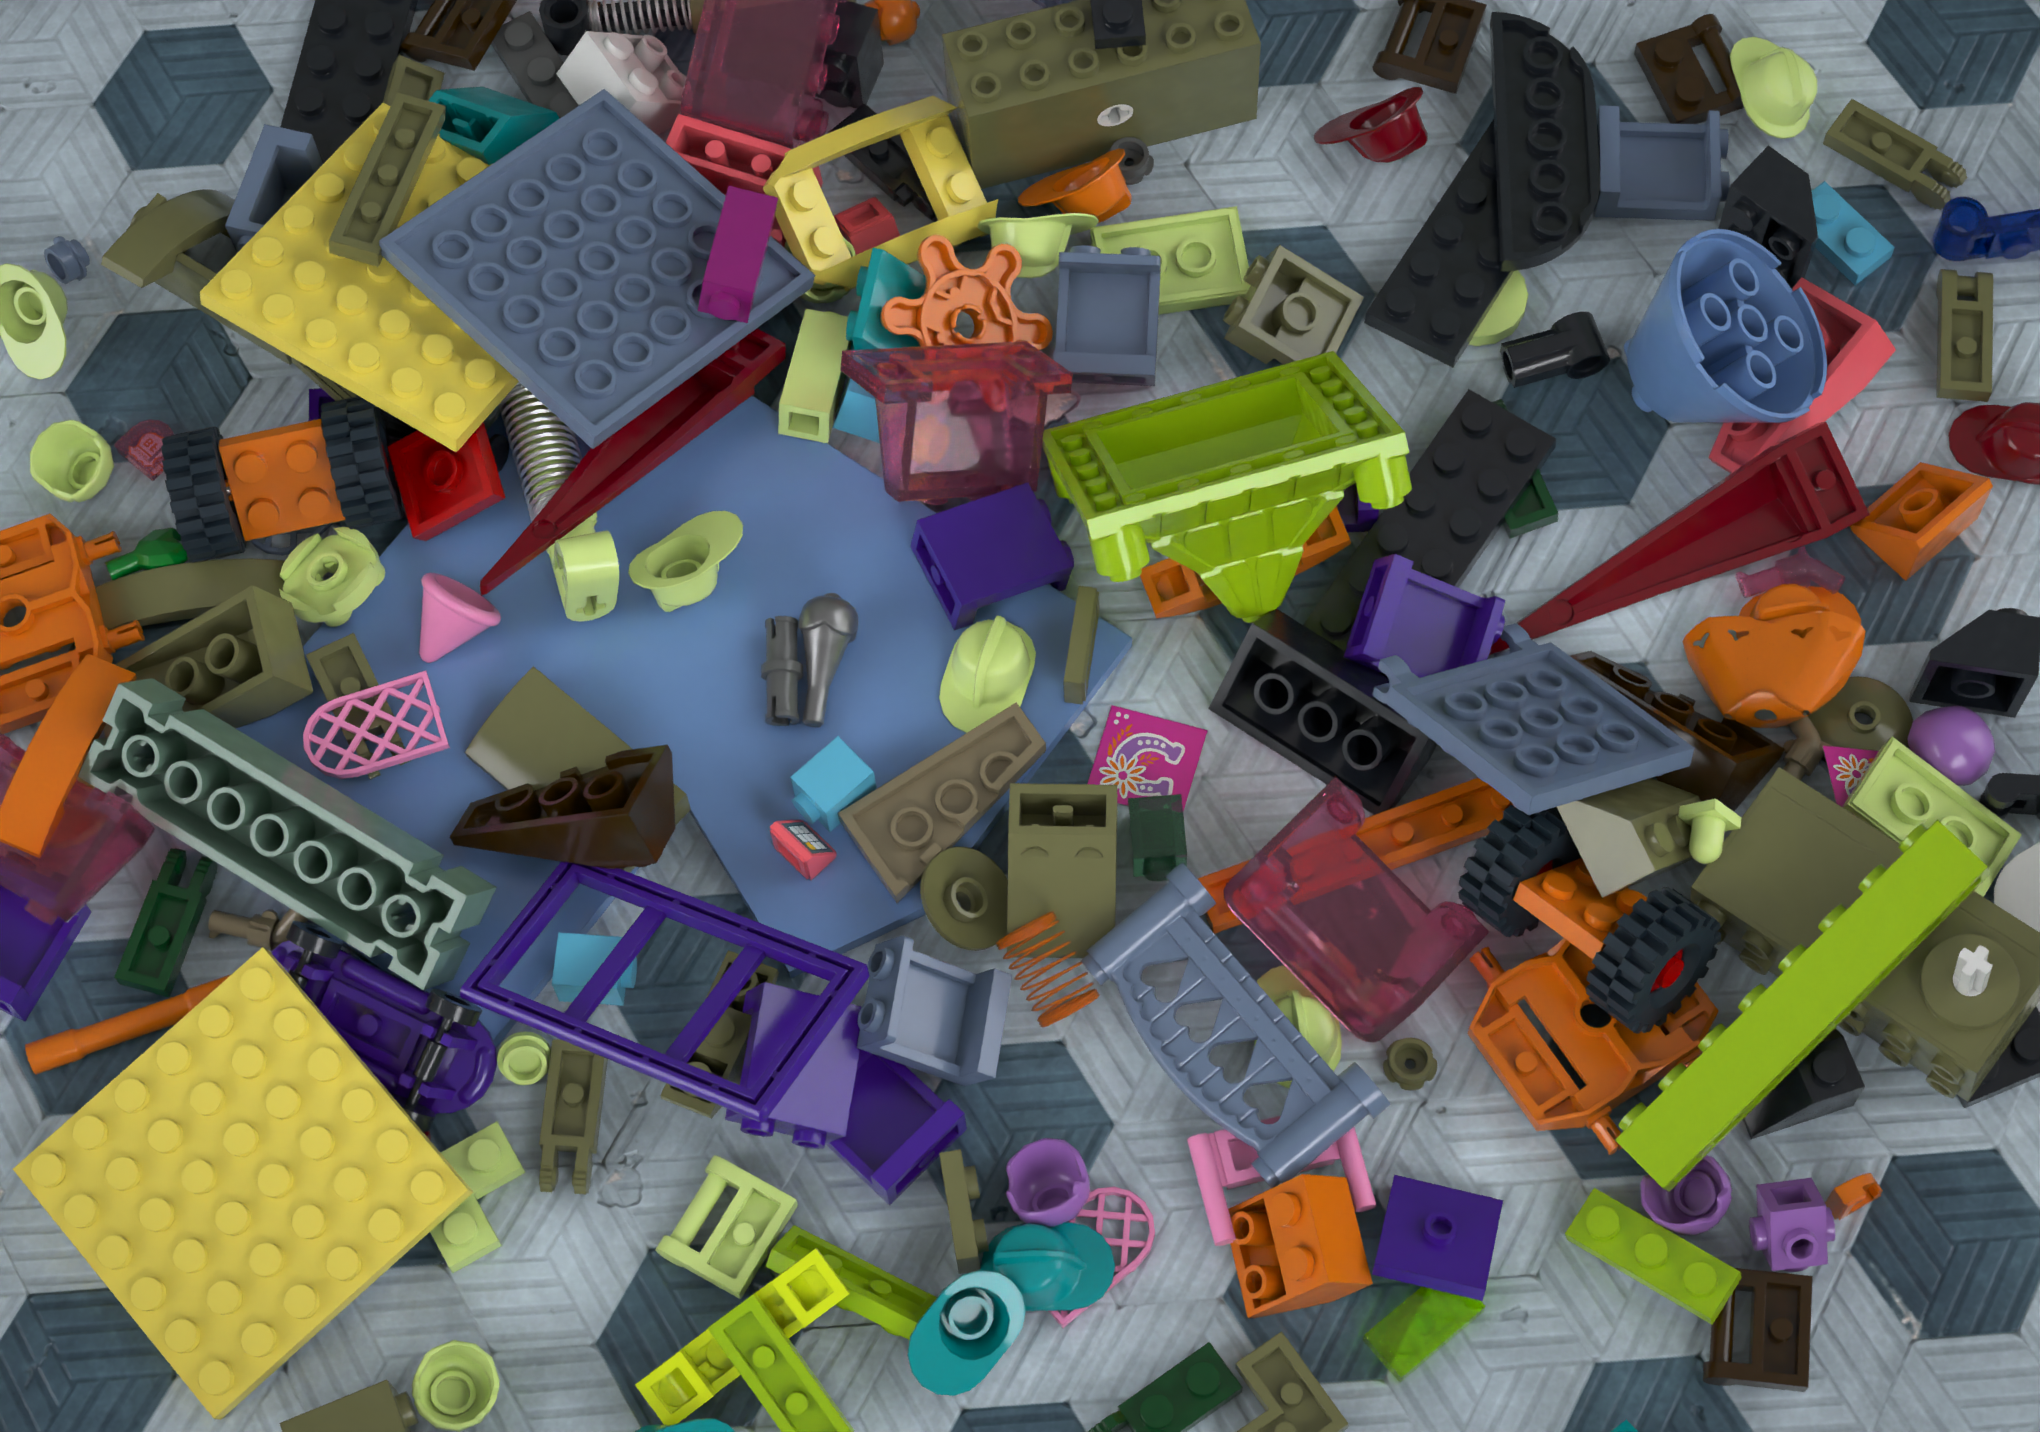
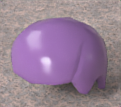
(1953, 743)
(1047, 1182)
(1693, 1203)

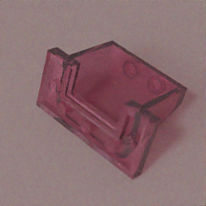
(958, 415)

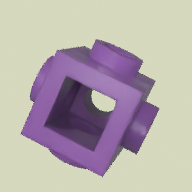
(1792, 1225)

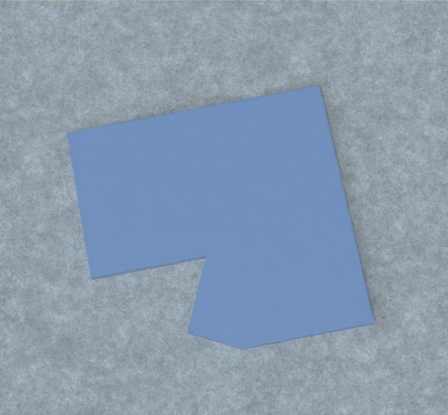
(690, 679)

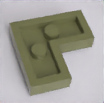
(1287, 1391)

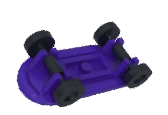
(416, 1042)

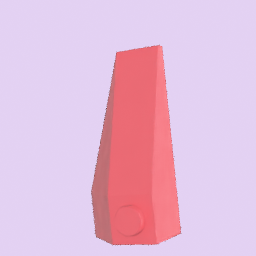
(1854, 354)

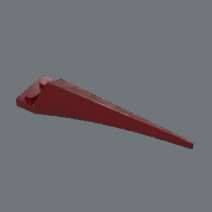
(643, 446)
(1762, 509)

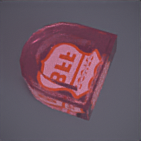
(143, 446)

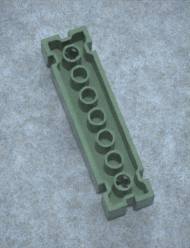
(287, 832)

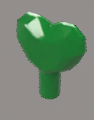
(155, 550)

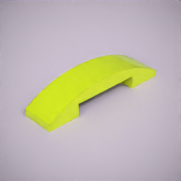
(702, 1366)

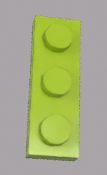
(1653, 1256)
(872, 1291)
(776, 1370)

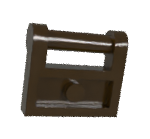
(462, 36)
(1444, 46)
(1679, 77)
(1777, 1334)

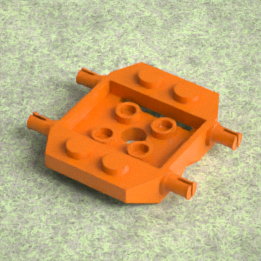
(52, 578)
(1608, 1058)

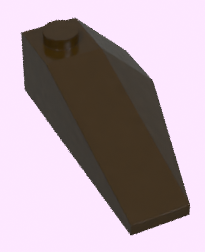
(1726, 756)
(590, 819)

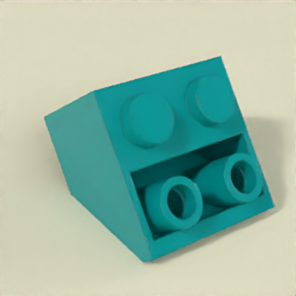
(488, 121)
(876, 285)

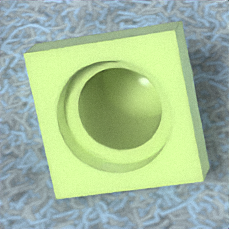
(1708, 825)

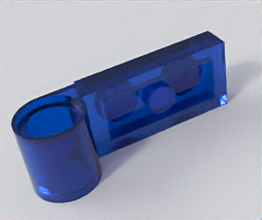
(1987, 237)

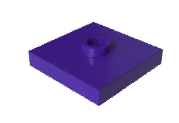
(1438, 1237)

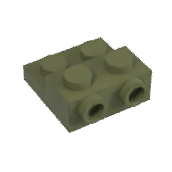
(1290, 310)

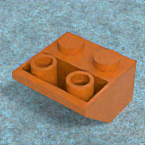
(1298, 1246)

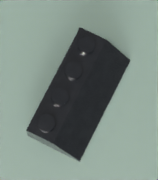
(1320, 712)

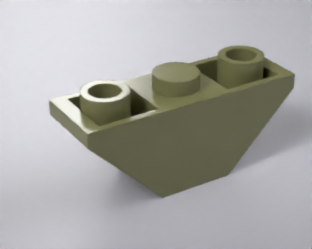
(725, 1045)

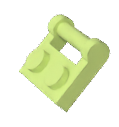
(741, 1236)

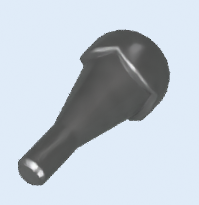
(827, 628)

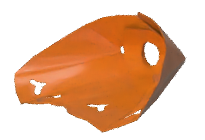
(1772, 665)

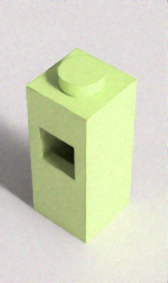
(814, 377)

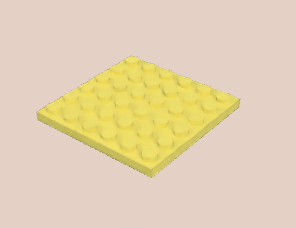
(360, 319)
(242, 1182)

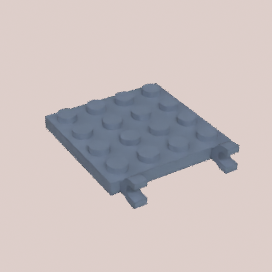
(1534, 724)

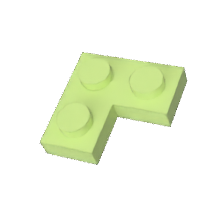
(484, 1164)

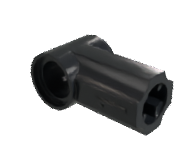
(1568, 347)

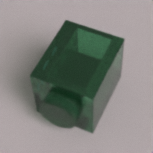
(1156, 835)

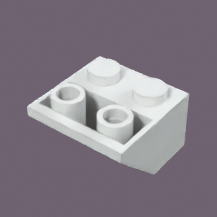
(631, 70)

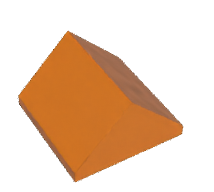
(1922, 515)

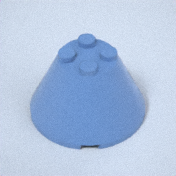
(1726, 338)

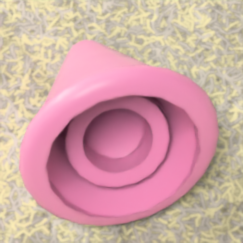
(451, 616)

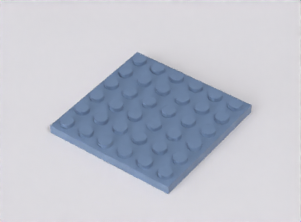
(586, 267)

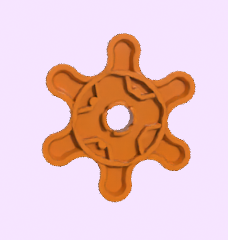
(978, 292)

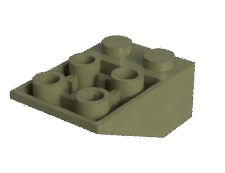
(1062, 863)

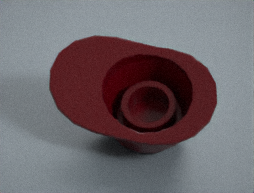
(1380, 130)
(1999, 441)

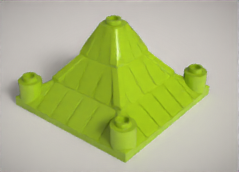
(1230, 475)

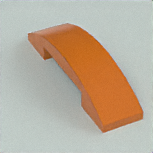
(1179, 590)
(57, 754)

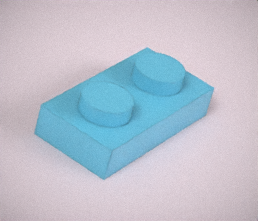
(1846, 236)

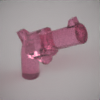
(1791, 570)

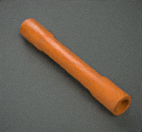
(77, 1043)

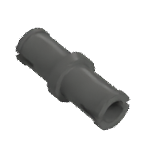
(781, 671)

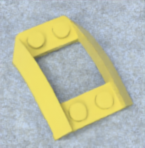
(939, 165)

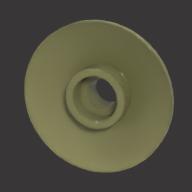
(1867, 696)
(980, 889)

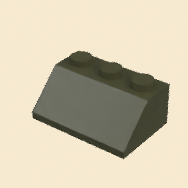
(1630, 833)

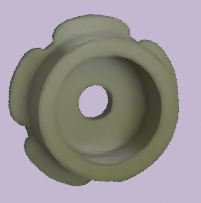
(1419, 1053)

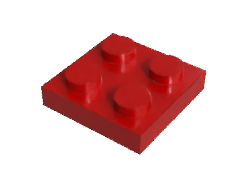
(442, 484)

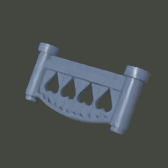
(1318, 1103)

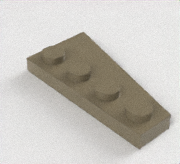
(940, 798)

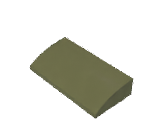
(542, 733)

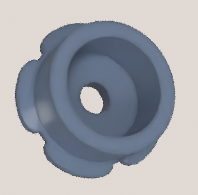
(67, 259)

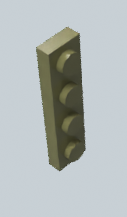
(387, 178)

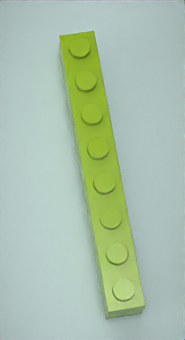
(1802, 1005)

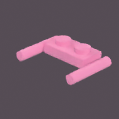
(1226, 1162)

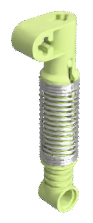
(582, 559)

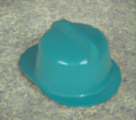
(1053, 1266)
(966, 1332)

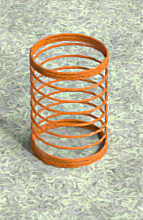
(1031, 930)

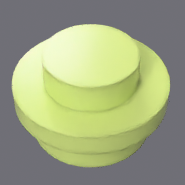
(524, 1058)

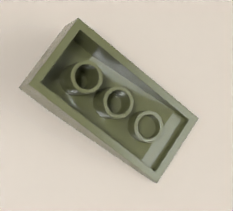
(232, 660)

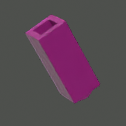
(737, 254)

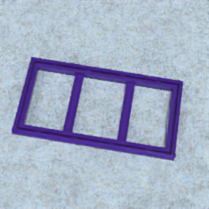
(661, 902)

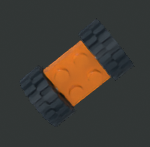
(280, 479)
(1642, 946)

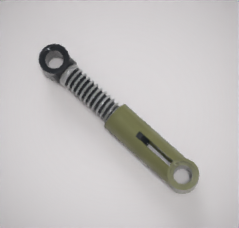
(614, 18)

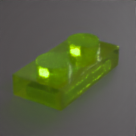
(1420, 1329)

